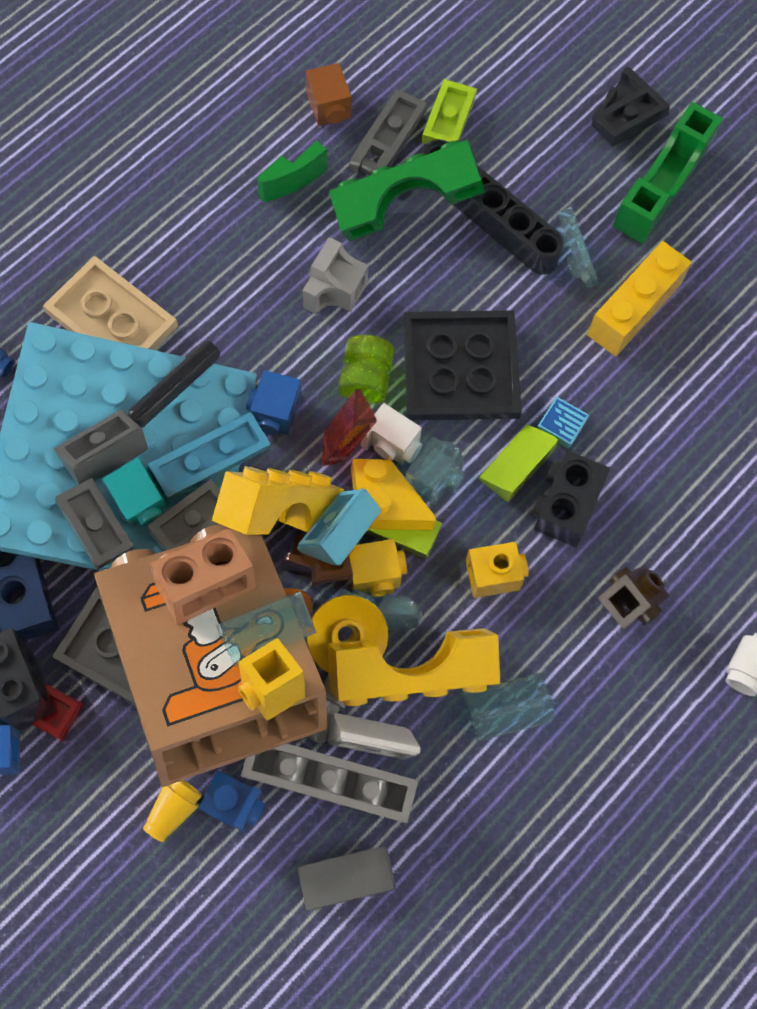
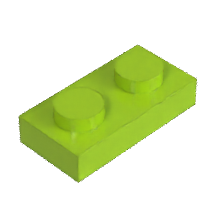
(449, 112)

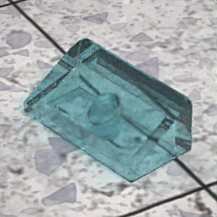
(281, 619)
(509, 707)

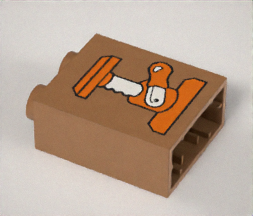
(184, 673)

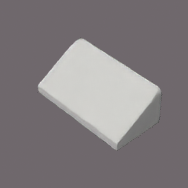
(372, 737)

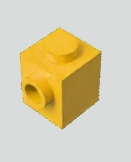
(377, 567)
(496, 569)
(271, 680)

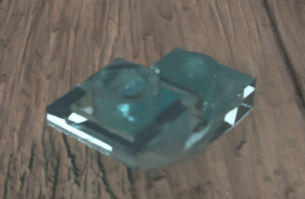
(398, 611)

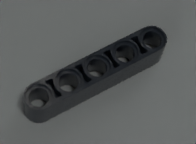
(511, 213)

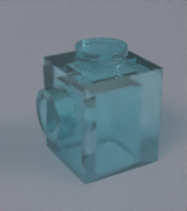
(436, 470)

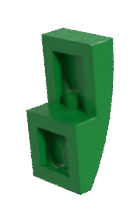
(286, 177)

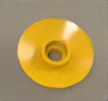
(346, 611)

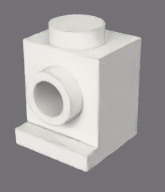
(394, 436)

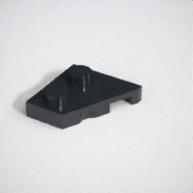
(628, 108)

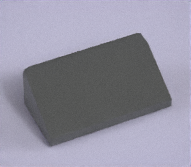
(102, 447)

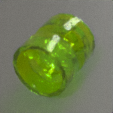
(365, 368)

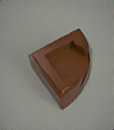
(326, 573)

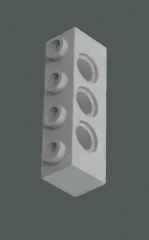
(334, 780)

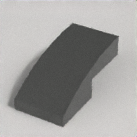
(346, 878)

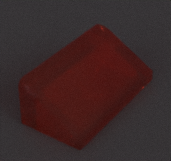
(347, 429)

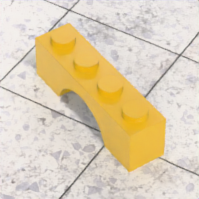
(257, 498)
(464, 661)

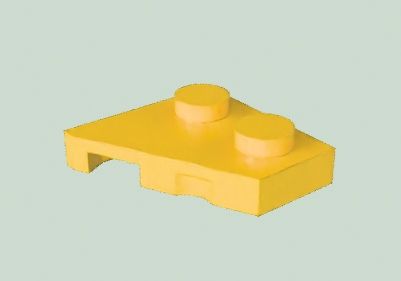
(397, 499)

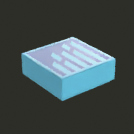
(563, 422)

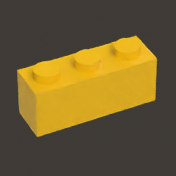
(639, 298)

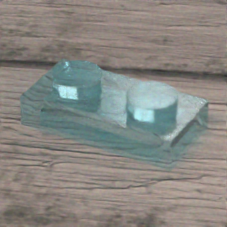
(580, 263)

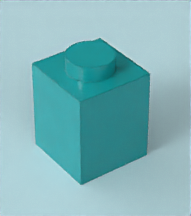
(136, 493)

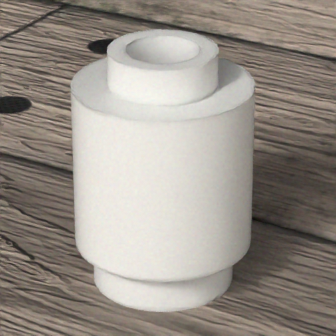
(743, 667)

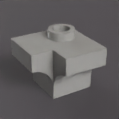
(334, 279)

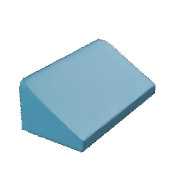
(340, 526)

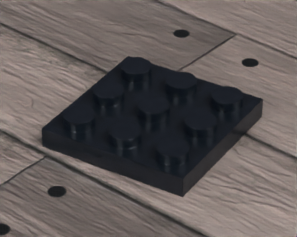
(461, 365)

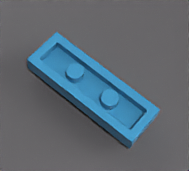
(208, 456)

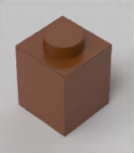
(328, 94)

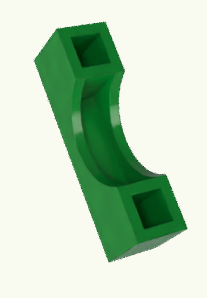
(658, 188)
(364, 202)

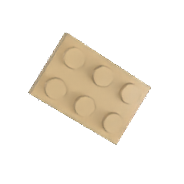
(109, 308)

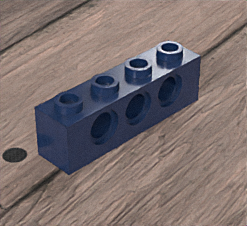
(33, 614)

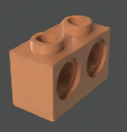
(208, 583)

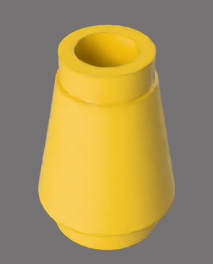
(171, 809)

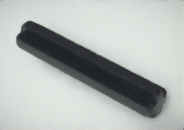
(174, 384)

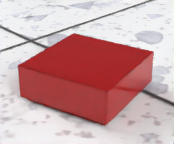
(61, 721)

